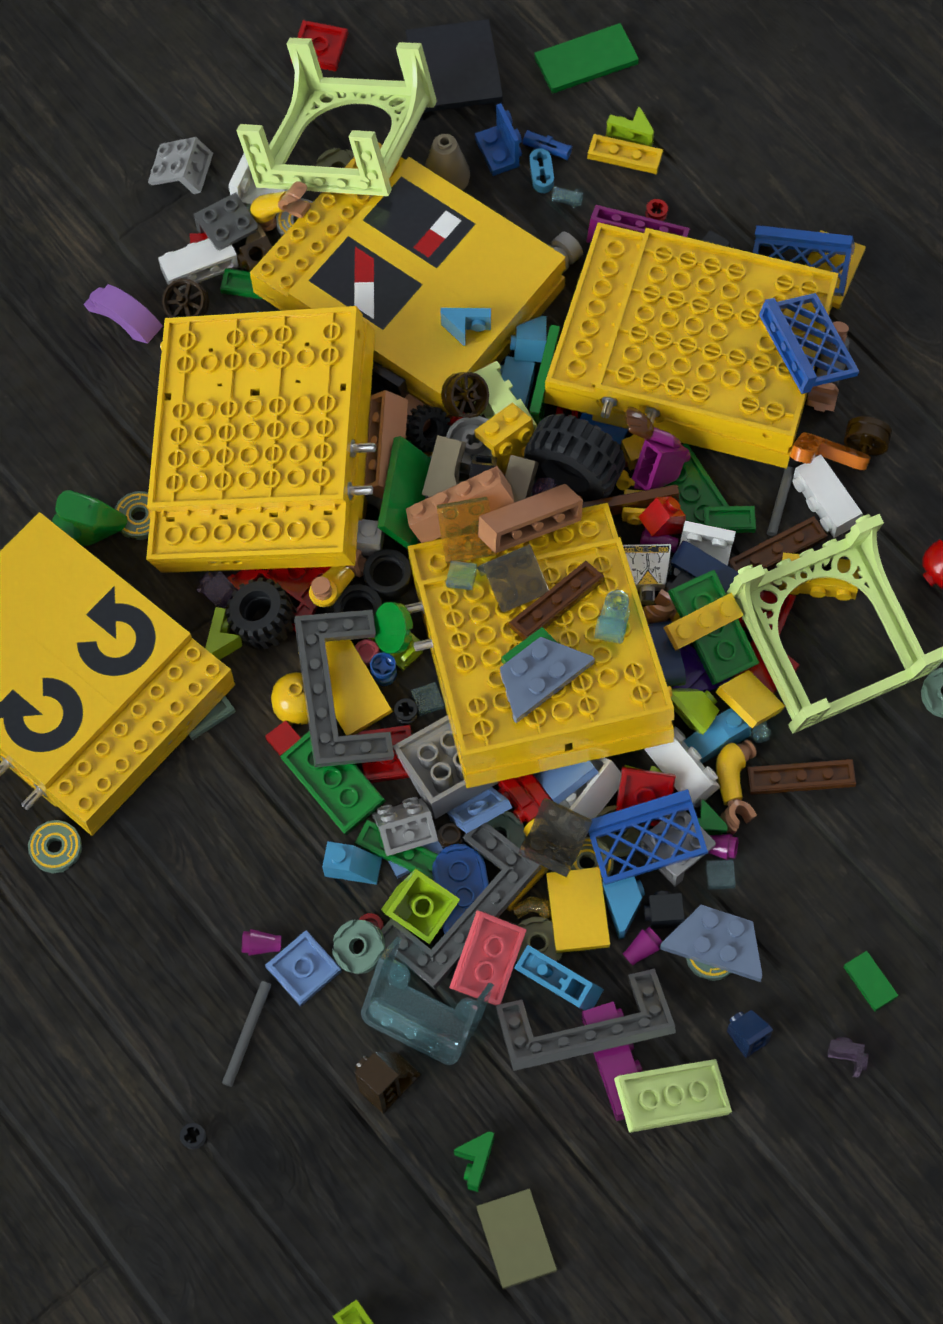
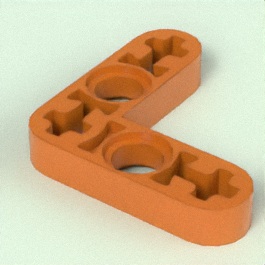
(810, 445)

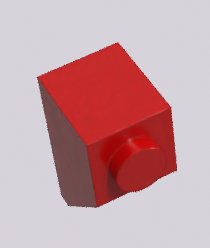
(663, 517)

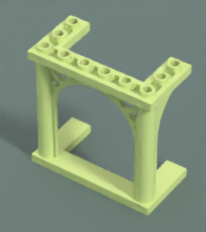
(313, 89)
(863, 553)

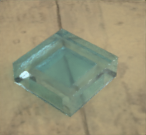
(461, 575)
(427, 699)
(720, 874)

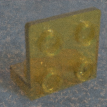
(460, 529)

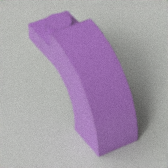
(125, 311)

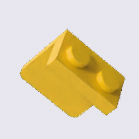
(506, 434)

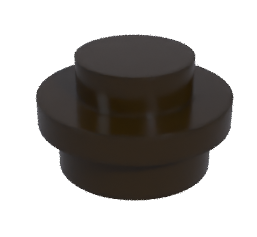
(449, 835)

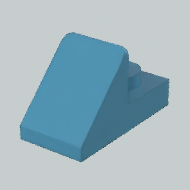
(459, 320)

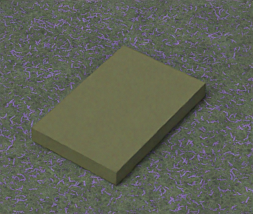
(516, 1239)

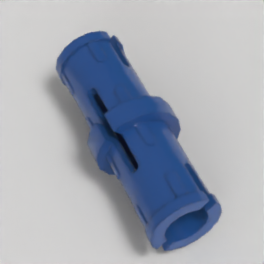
(561, 150)

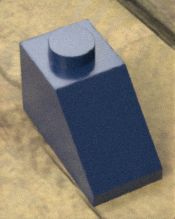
(749, 1032)

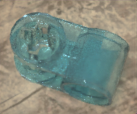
(613, 618)

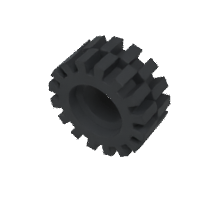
(416, 424)

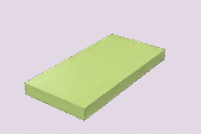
(672, 1095)

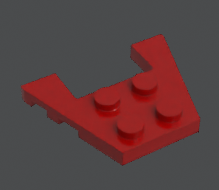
(294, 581)

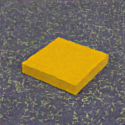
(750, 699)

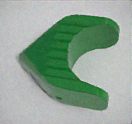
(87, 518)

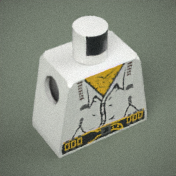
(649, 568)

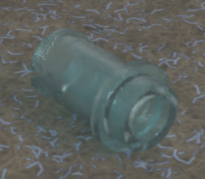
(567, 196)
(761, 733)

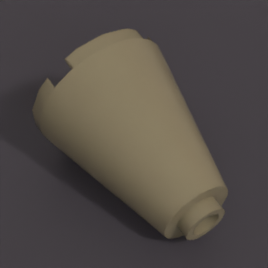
(448, 161)

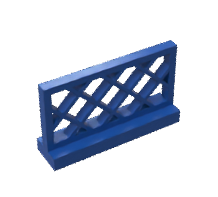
(808, 242)
(791, 345)
(638, 815)

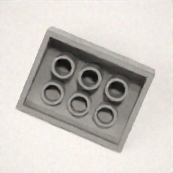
(435, 768)

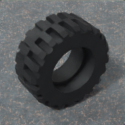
(576, 456)

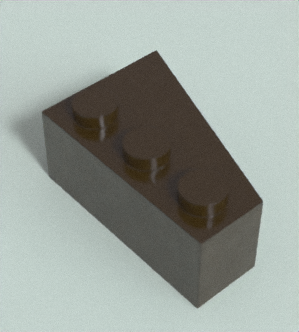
(384, 1078)

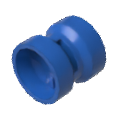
(382, 663)

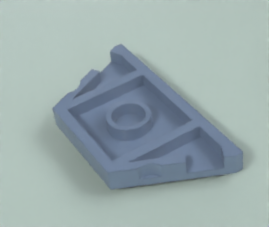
(540, 673)
(717, 941)

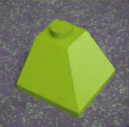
(695, 708)
(420, 905)

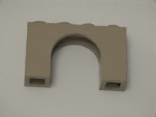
(446, 463)

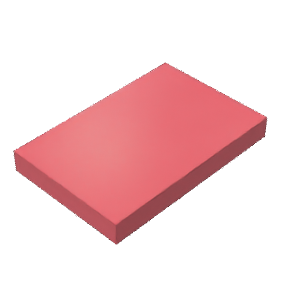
(488, 957)

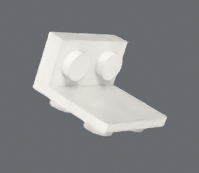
(244, 185)
(709, 539)

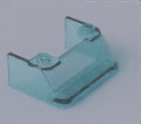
(416, 1017)

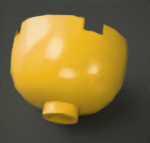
(289, 699)

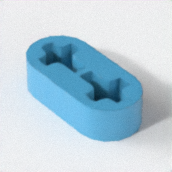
(546, 170)

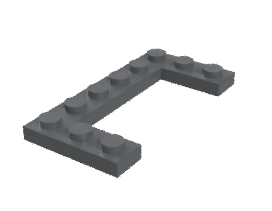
(327, 746)
(514, 876)
(531, 1051)

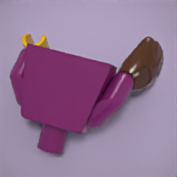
(659, 458)

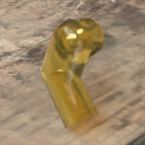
(532, 904)

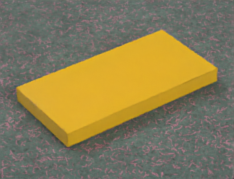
(354, 690)

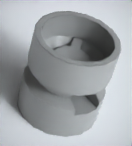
(567, 246)

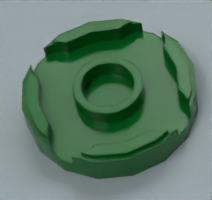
(393, 627)

